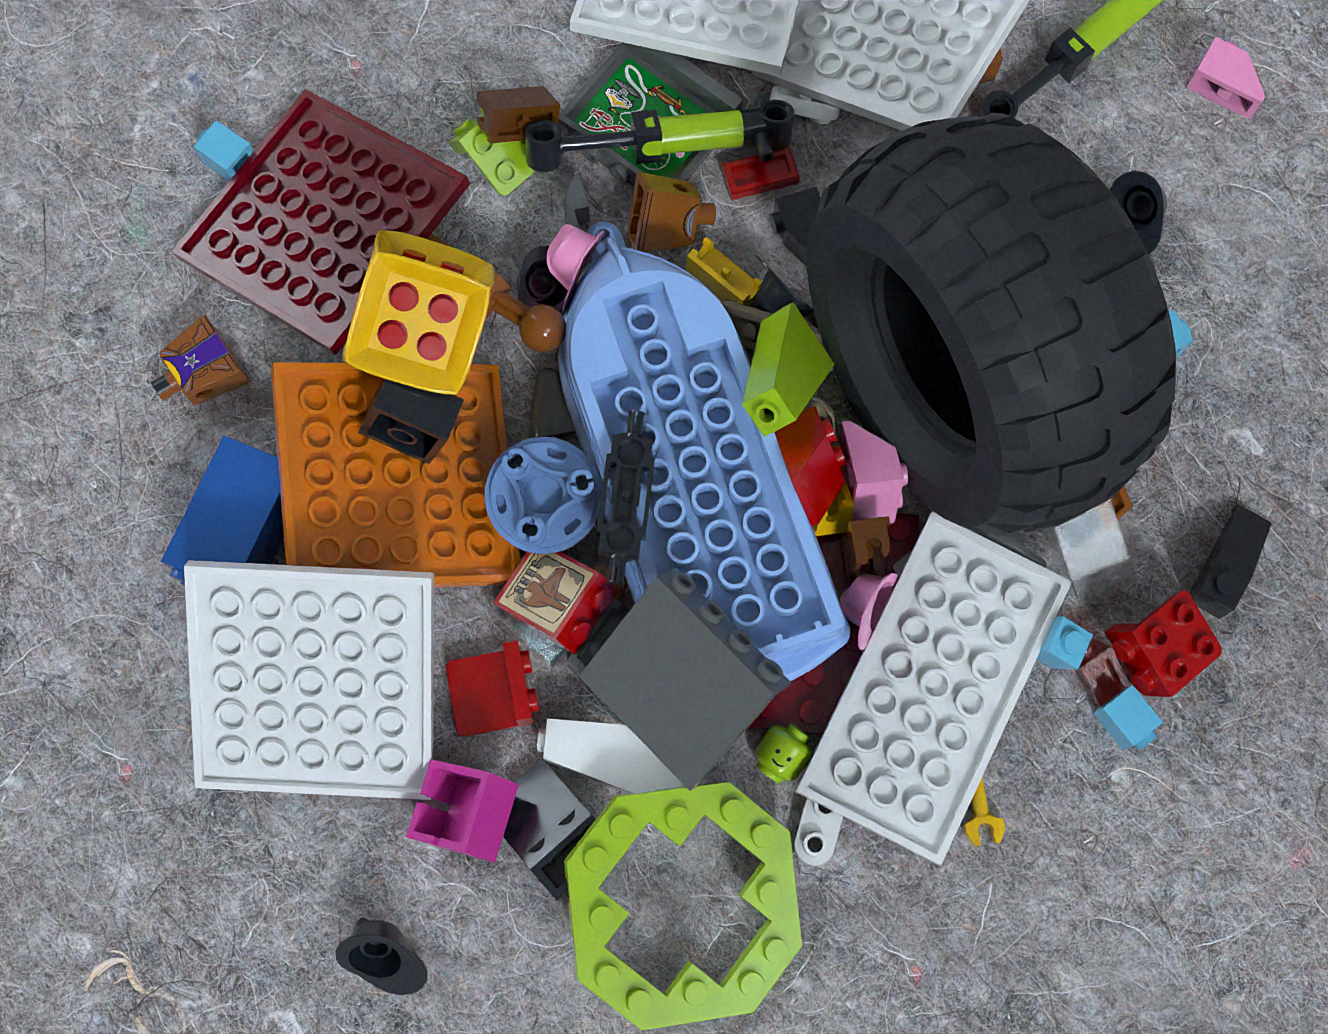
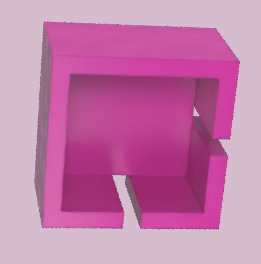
(476, 814)

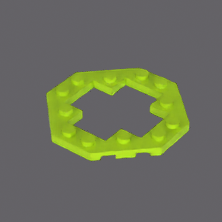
(597, 916)

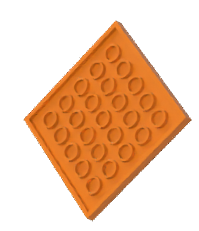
(374, 506)

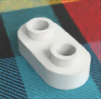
(806, 106)
(819, 825)

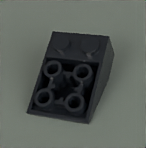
(546, 825)

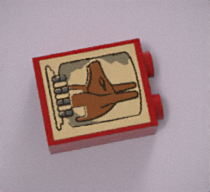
(556, 598)

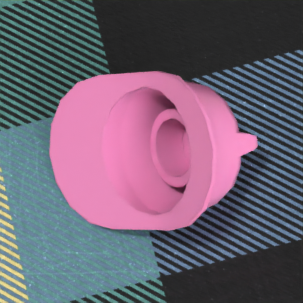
(569, 255)
(865, 601)

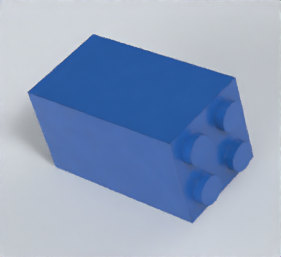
(232, 512)

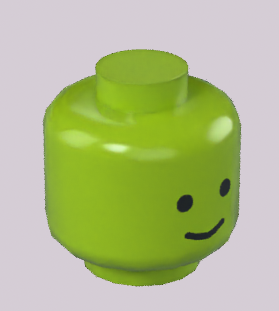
(783, 753)

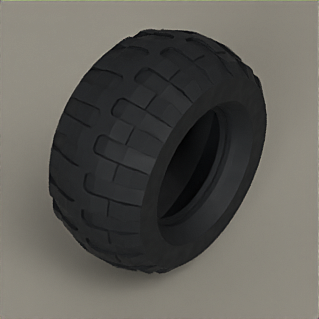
(993, 321)

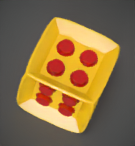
(419, 313)

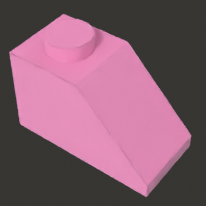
(1228, 78)

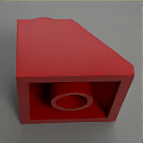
(812, 462)

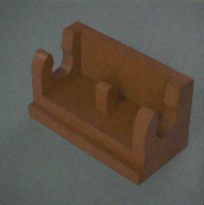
(512, 110)
(862, 543)

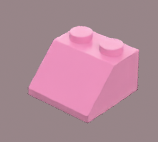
(871, 473)

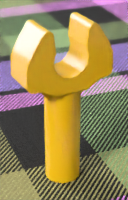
(982, 816)

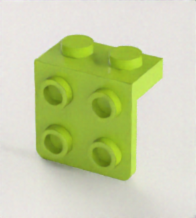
(500, 163)

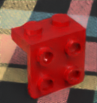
(1166, 646)
(492, 691)

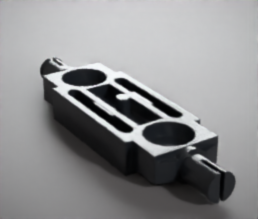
(620, 538)

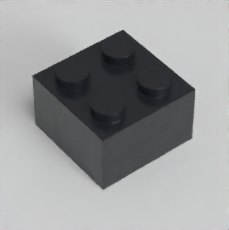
(410, 419)

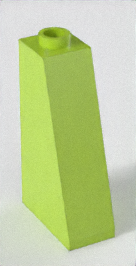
(784, 370)

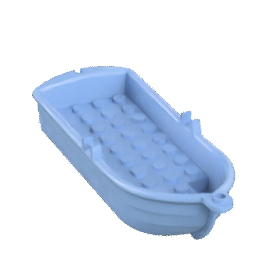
(720, 489)

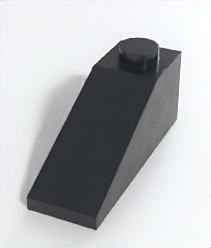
(793, 220)
(1231, 563)

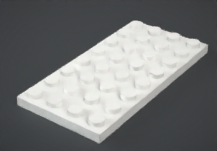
(934, 688)

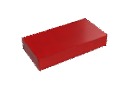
(753, 176)

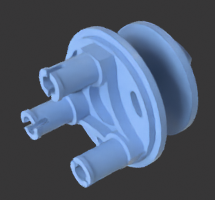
(543, 495)

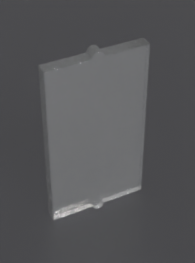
(1094, 550)

